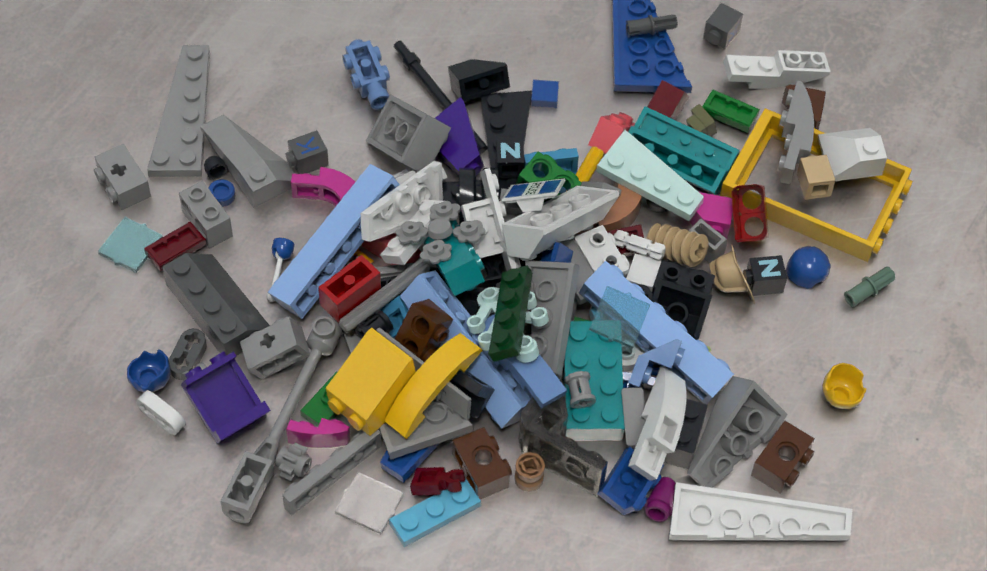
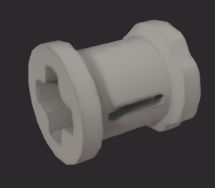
(577, 380)

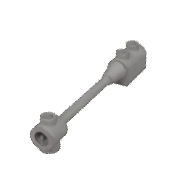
(257, 468)

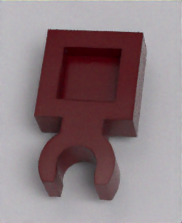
(432, 480)

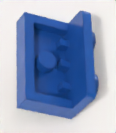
(625, 487)

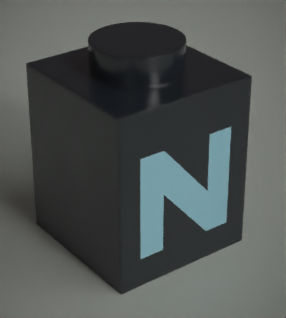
(509, 156)
(766, 275)

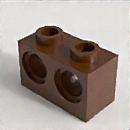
(424, 329)

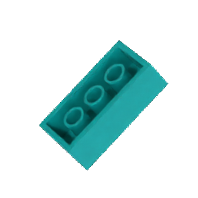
(603, 360)

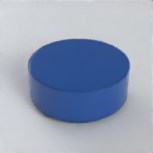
(223, 191)

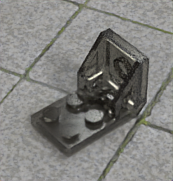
(543, 434)

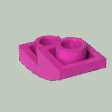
(327, 435)

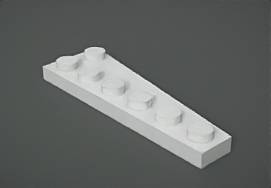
(735, 515)

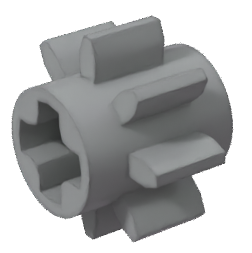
(293, 461)

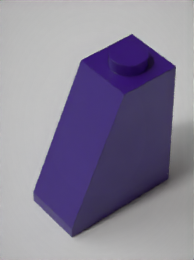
(461, 145)

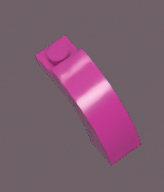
(328, 186)

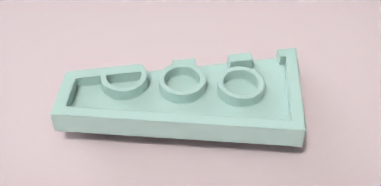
(645, 174)

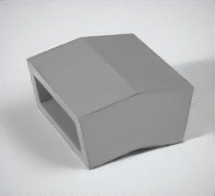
(717, 242)

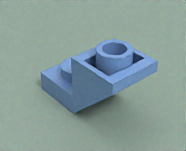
(663, 355)

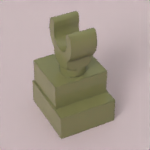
(702, 121)

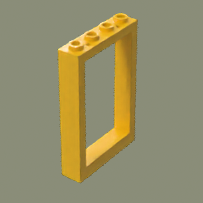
(893, 175)

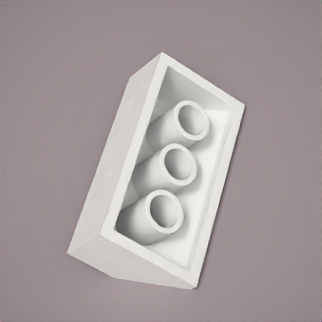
(557, 221)

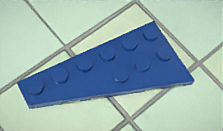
(643, 59)

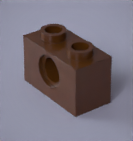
(786, 442)
(483, 478)

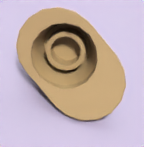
(729, 275)

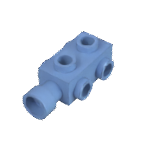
(371, 76)

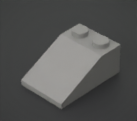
(408, 134)

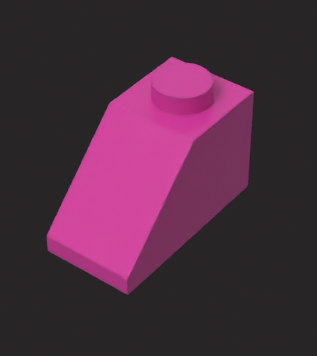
(716, 212)

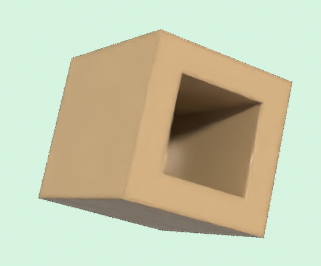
(815, 177)

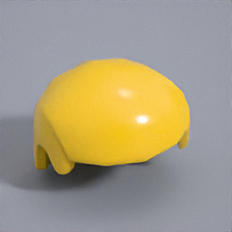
(844, 386)

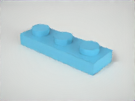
(434, 513)

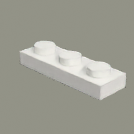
(400, 253)

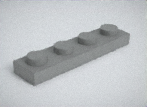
(324, 475)

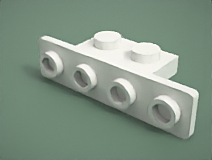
(491, 214)

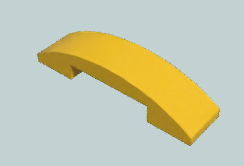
(429, 381)

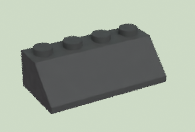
(213, 300)

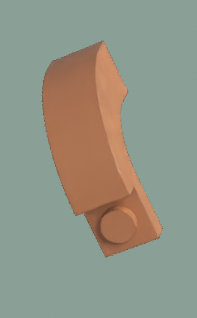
(622, 212)

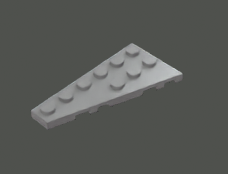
(438, 426)

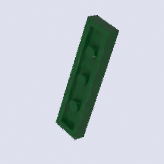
(510, 313)

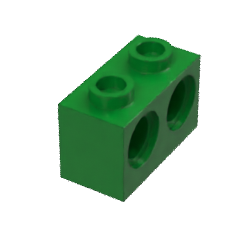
(551, 170)

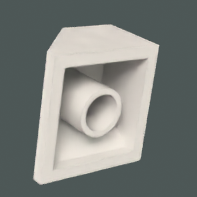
(854, 153)

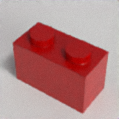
(349, 288)

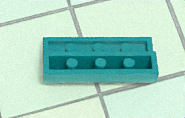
(686, 151)

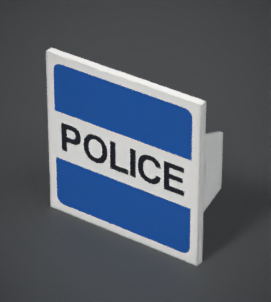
(532, 195)

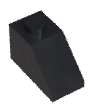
(478, 78)

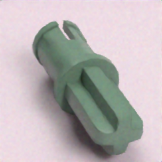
(869, 286)

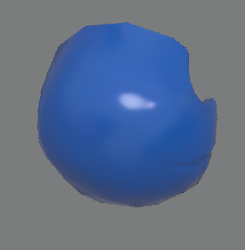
(808, 267)
(149, 371)

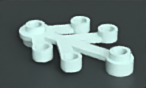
(488, 301)

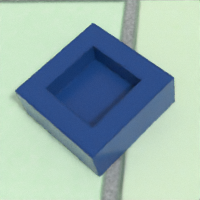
(545, 93)

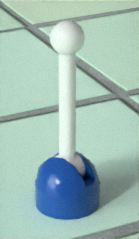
(281, 250)

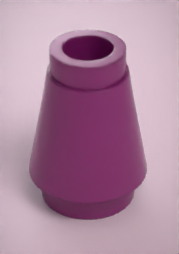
(660, 501)

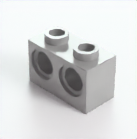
(206, 214)

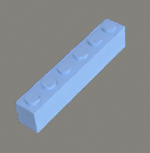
(331, 244)
(698, 367)
(508, 397)

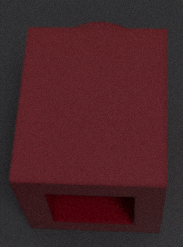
(668, 100)

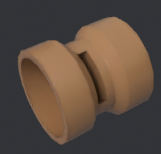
(532, 477)

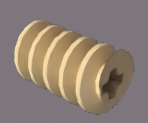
(680, 244)

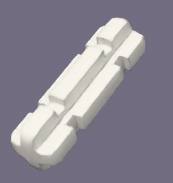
(639, 245)

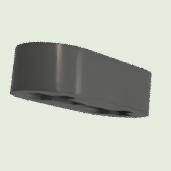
(182, 351)

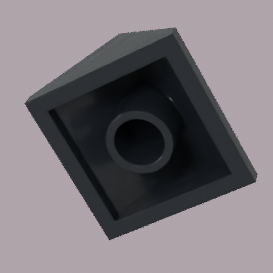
(683, 305)

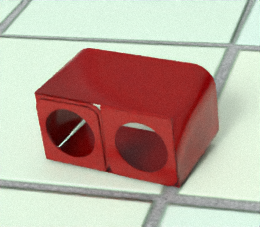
(739, 221)

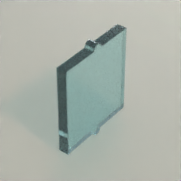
(127, 244)
(619, 317)

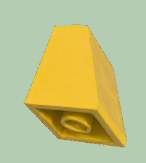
(369, 382)

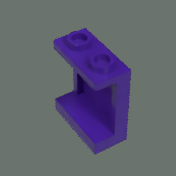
(223, 396)

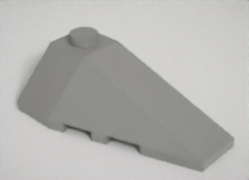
(252, 164)
(737, 425)

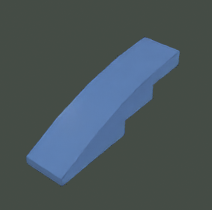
(534, 376)

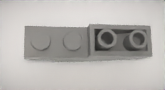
(797, 130)

